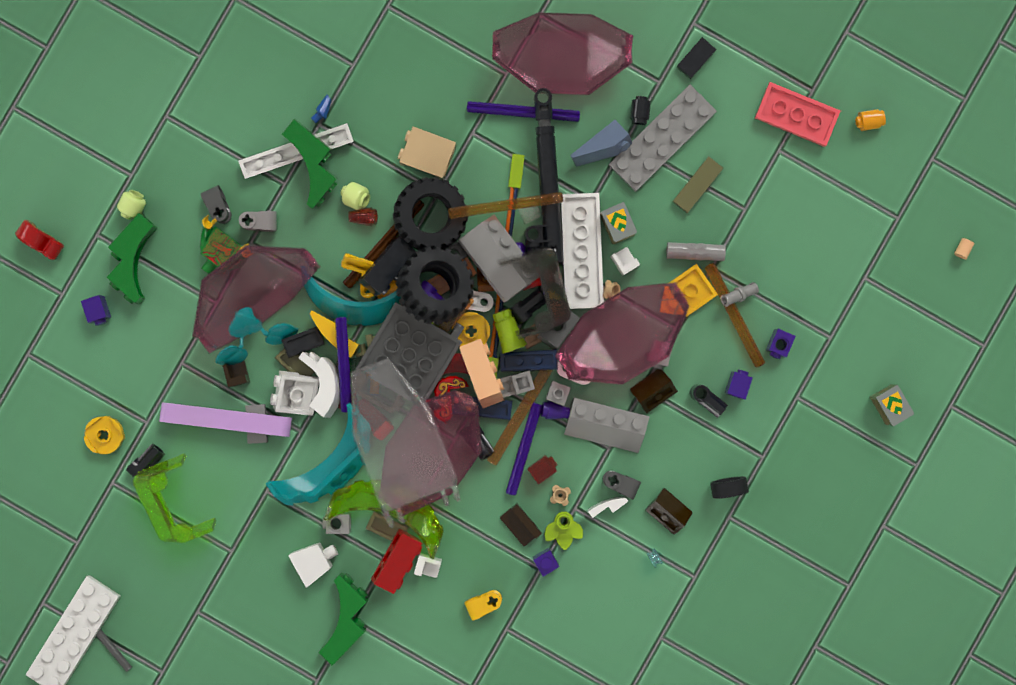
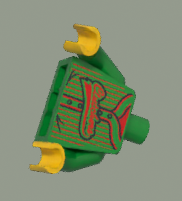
(216, 245)

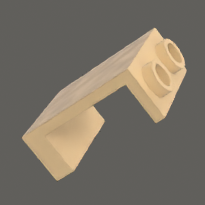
(427, 152)

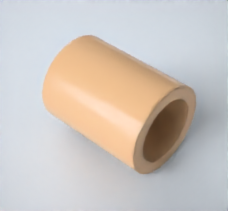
(964, 248)

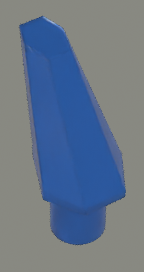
(322, 109)

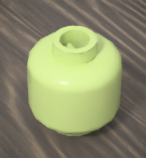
(355, 196)
(131, 204)

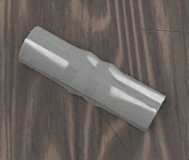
(695, 251)

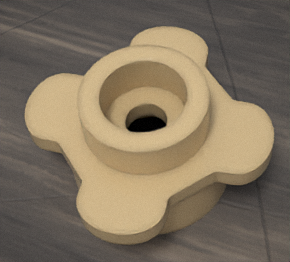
(610, 289)
(561, 500)

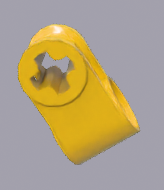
(480, 605)

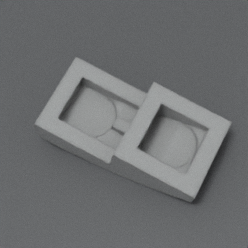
(517, 384)

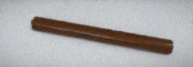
(377, 250)

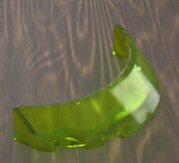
(362, 497)

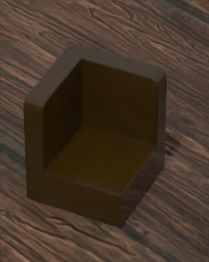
(236, 374)

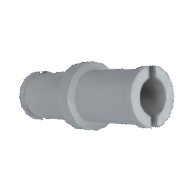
(739, 294)

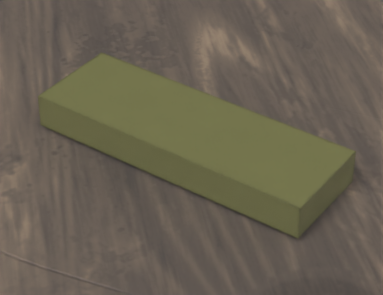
(697, 184)

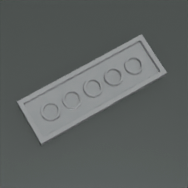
(662, 138)

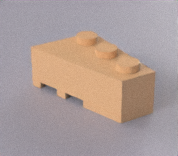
(482, 373)

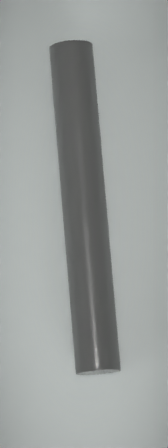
(113, 650)

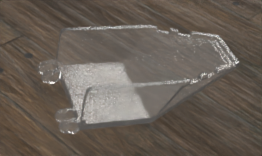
(398, 440)

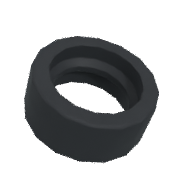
(729, 487)

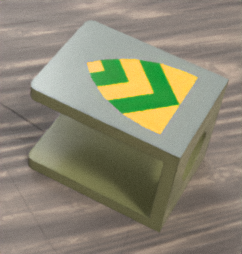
(618, 223)
(892, 405)

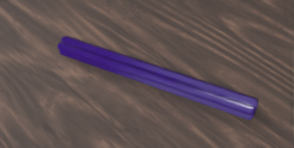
(519, 111)

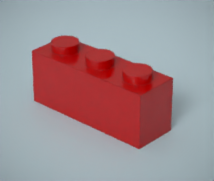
(397, 561)

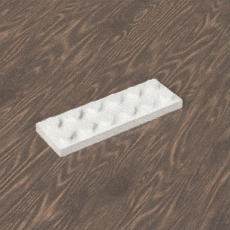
(582, 250)
(73, 633)

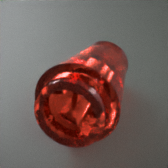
(364, 216)

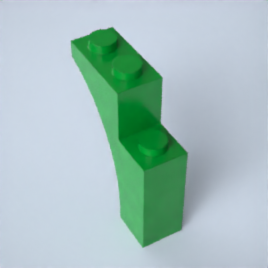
(313, 152)
(128, 249)
(348, 628)

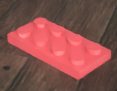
(797, 114)

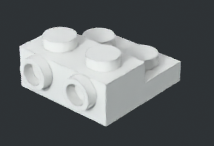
(294, 393)

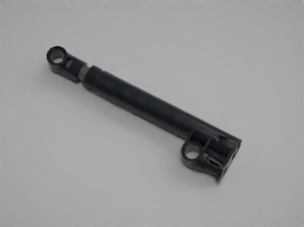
(550, 231)

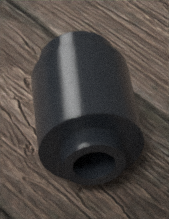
(640, 110)

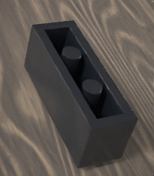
(387, 267)

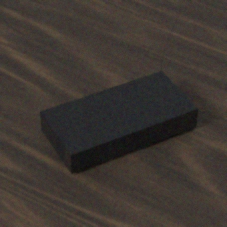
(696, 58)
(302, 342)

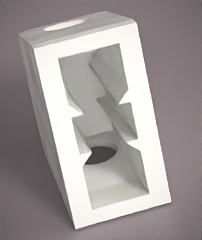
(312, 561)

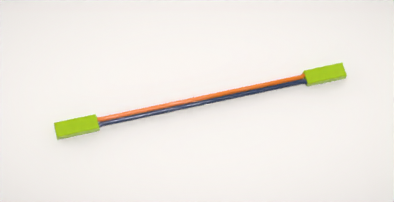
(514, 182)

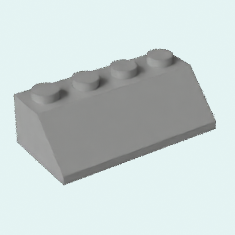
(490, 243)
(606, 425)

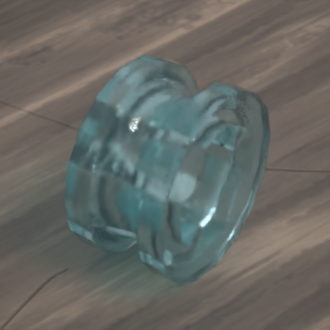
(654, 558)

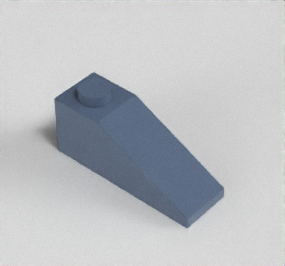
(605, 144)

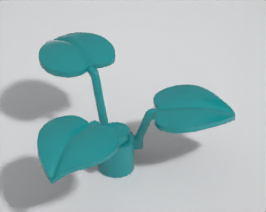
(245, 324)

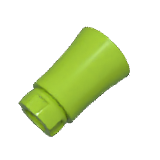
(506, 328)

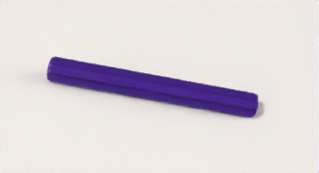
(343, 362)
(524, 448)

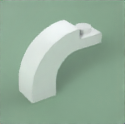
(329, 392)

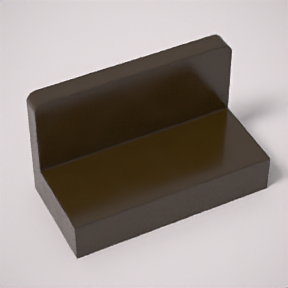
(653, 390)
(669, 511)
(520, 524)

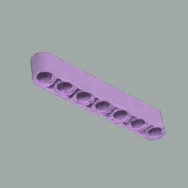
(225, 419)

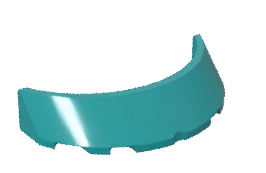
(356, 312)
(327, 476)

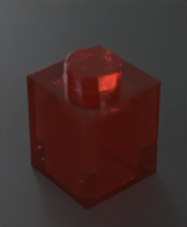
(542, 468)

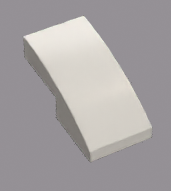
(613, 504)

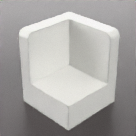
(625, 261)
(427, 566)

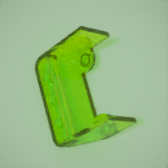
(148, 487)

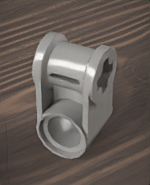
(262, 221)

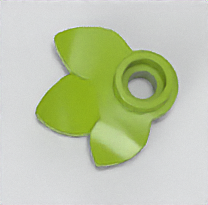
(563, 532)

